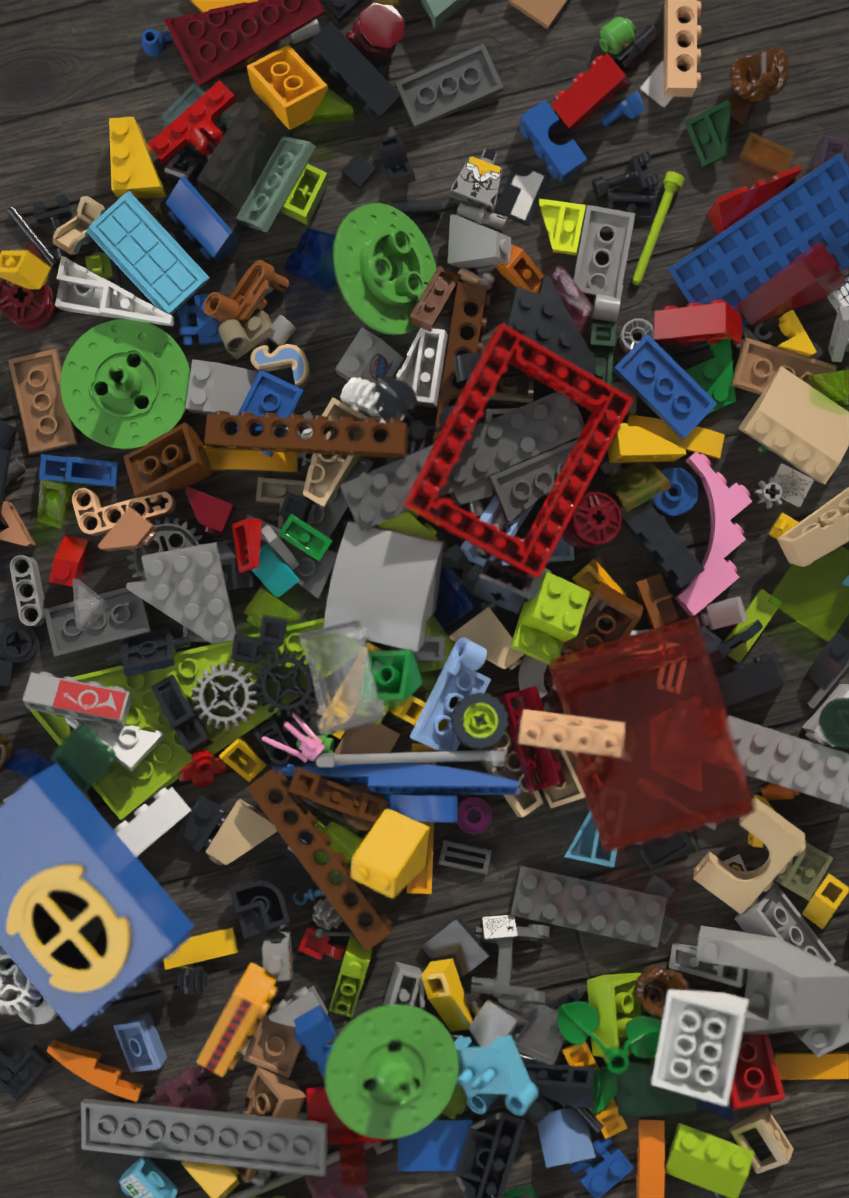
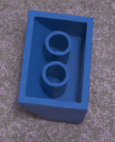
(200, 222)

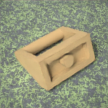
(771, 1134)

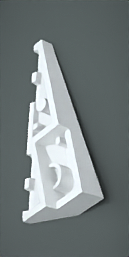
(90, 294)

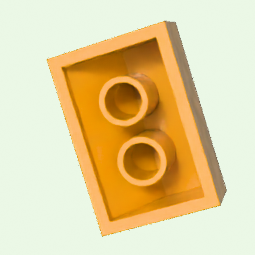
(287, 86)

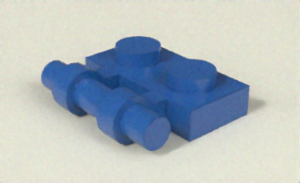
(207, 325)
(604, 1173)

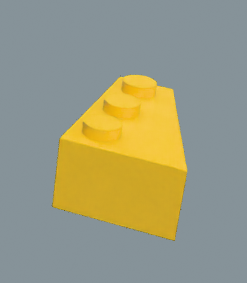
(131, 161)

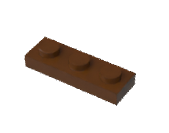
(434, 298)

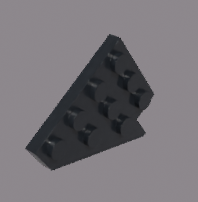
(548, 323)

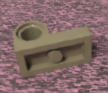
(241, 338)

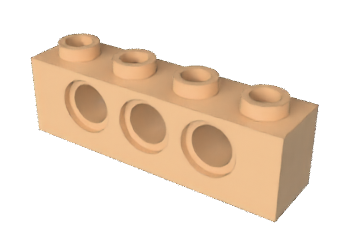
(675, 81)
(572, 733)

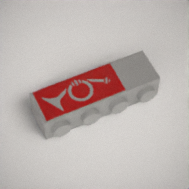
(77, 699)

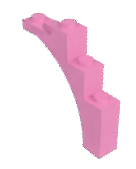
(723, 539)

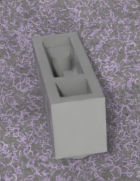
(684, 960)

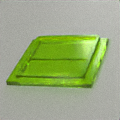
(816, 593)

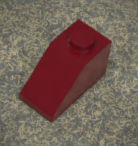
(210, 511)

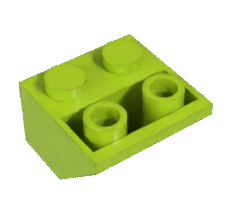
(305, 194)

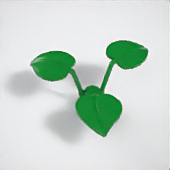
(580, 1019)

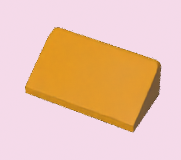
(592, 575)

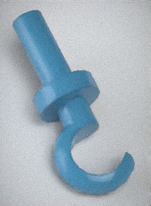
(312, 894)

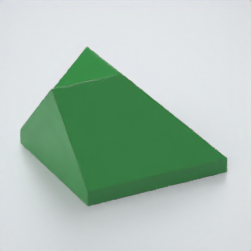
(395, 675)

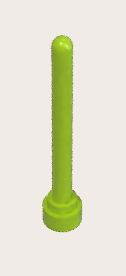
(673, 182)

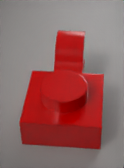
(318, 946)

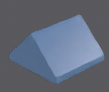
(140, 1043)
(565, 1138)

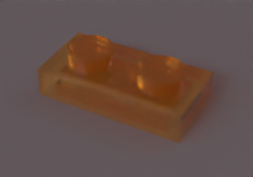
(766, 154)

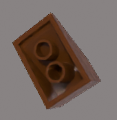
(168, 462)
(605, 619)

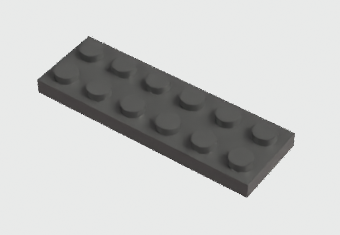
(589, 906)

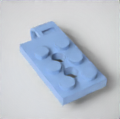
(455, 680)

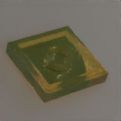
(637, 484)

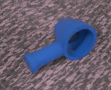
(158, 45)
(630, 107)

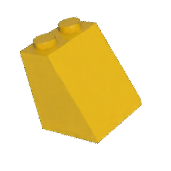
(391, 853)

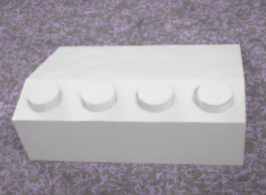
(700, 1044)

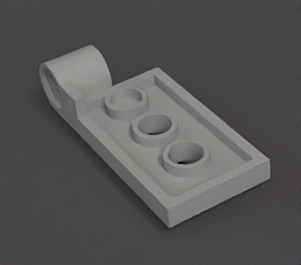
(603, 280)

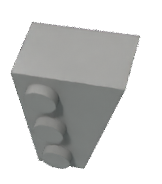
(405, 988)
(824, 1039)

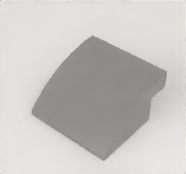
(386, 584)

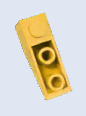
(447, 994)

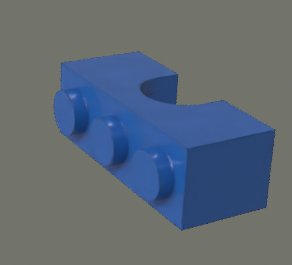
(561, 159)
(314, 1031)

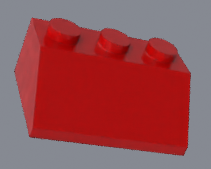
(337, 1131)

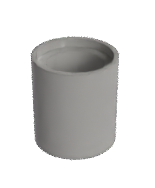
(283, 330)

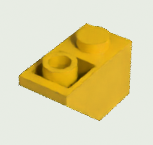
(826, 901)

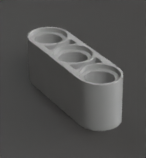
(20, 581)

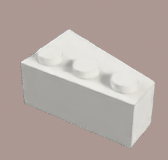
(152, 821)

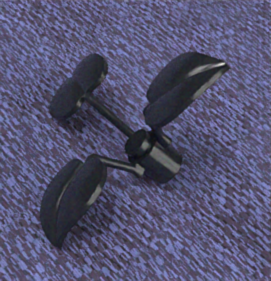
(399, 397)

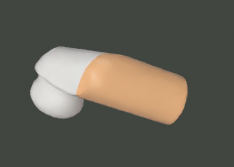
(469, 277)

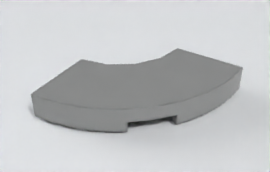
(532, 674)

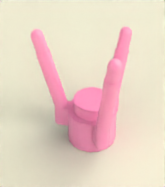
(310, 747)

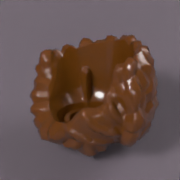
(760, 74)
(653, 987)

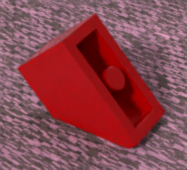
(69, 561)

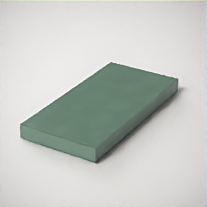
(275, 183)

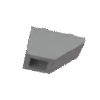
(302, 1002)

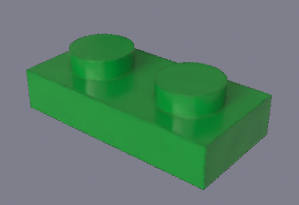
(305, 537)

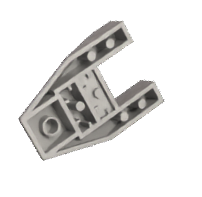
(783, 983)

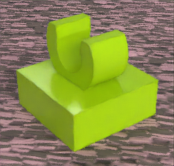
(100, 265)

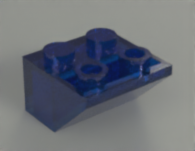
(314, 260)

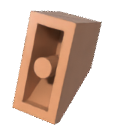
(129, 532)

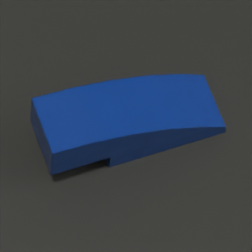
(77, 471)
(424, 806)

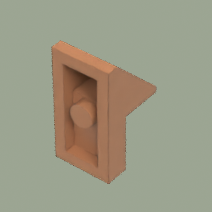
(17, 531)

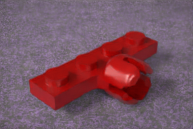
(194, 125)

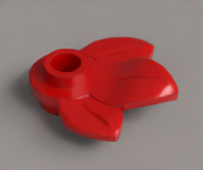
(202, 769)

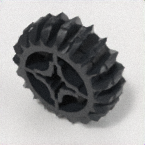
(269, 672)

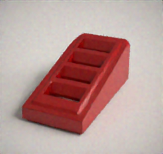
(247, 543)

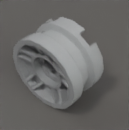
(636, 327)

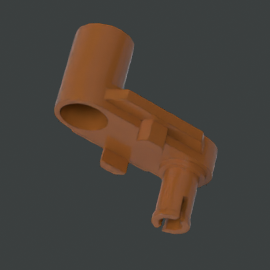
(247, 294)

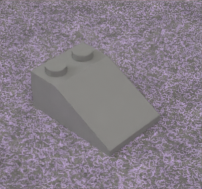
(217, 387)

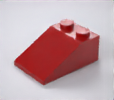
(756, 1074)

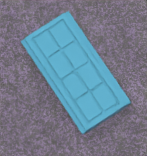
(147, 254)

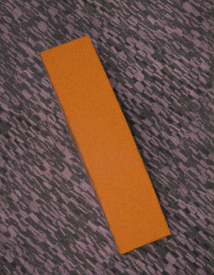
(87, 1066)
(650, 1159)

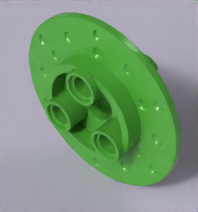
(382, 266)
(104, 356)
(392, 1102)

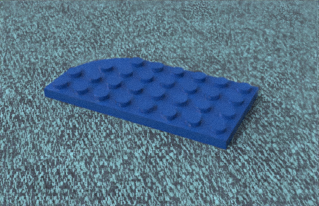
(771, 238)

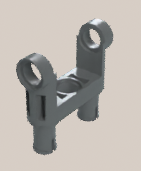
(501, 984)

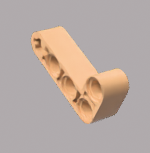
(104, 514)

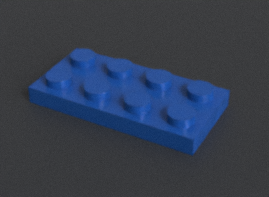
(664, 386)

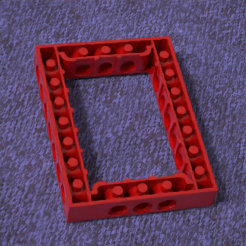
(607, 409)

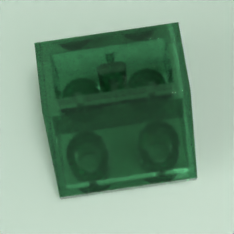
(84, 757)

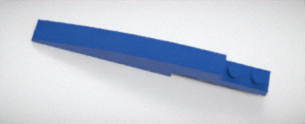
(410, 778)

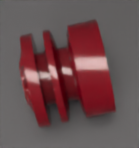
(36, 310)
(586, 532)

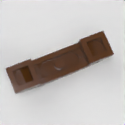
(336, 796)

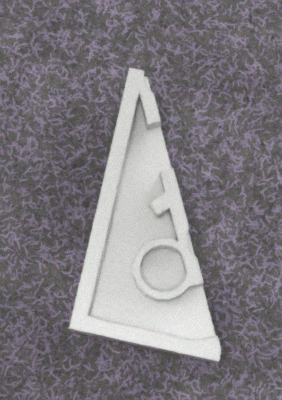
(128, 742)

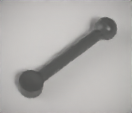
(319, 933)

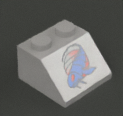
(368, 359)

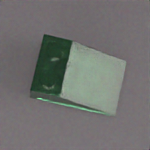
(642, 1099)

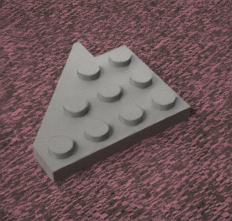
(189, 589)

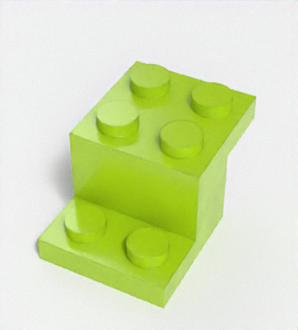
(550, 618)

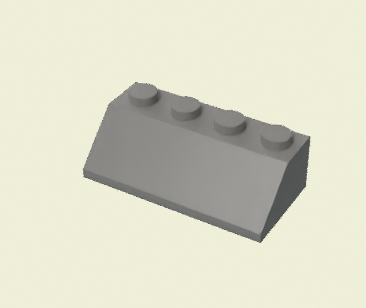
(778, 918)

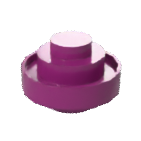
(473, 815)

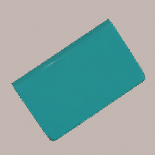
(274, 572)

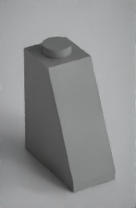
(476, 245)

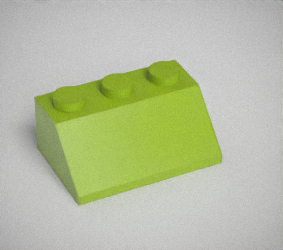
(616, 1006)
(708, 1161)

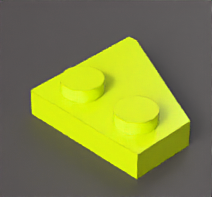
(563, 224)

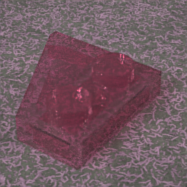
(572, 297)

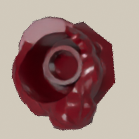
(377, 30)

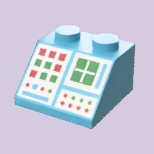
(147, 1180)

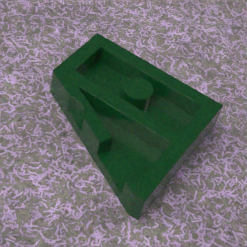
(711, 133)

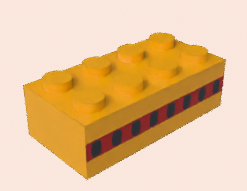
(238, 1020)

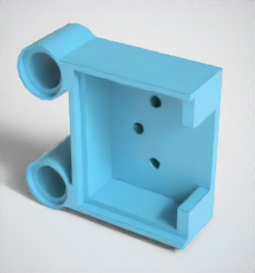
(492, 1072)

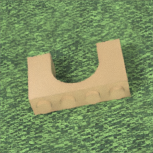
(742, 888)

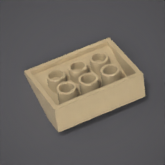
(799, 425)

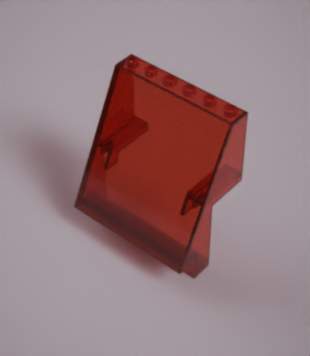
(677, 744)

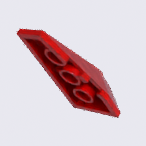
(742, 201)

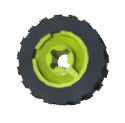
(464, 721)

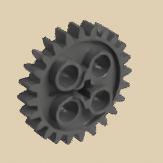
(168, 531)

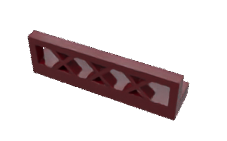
(544, 759)

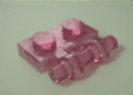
(198, 1097)

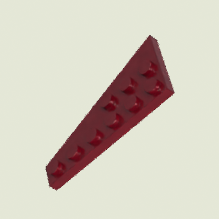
(234, 33)

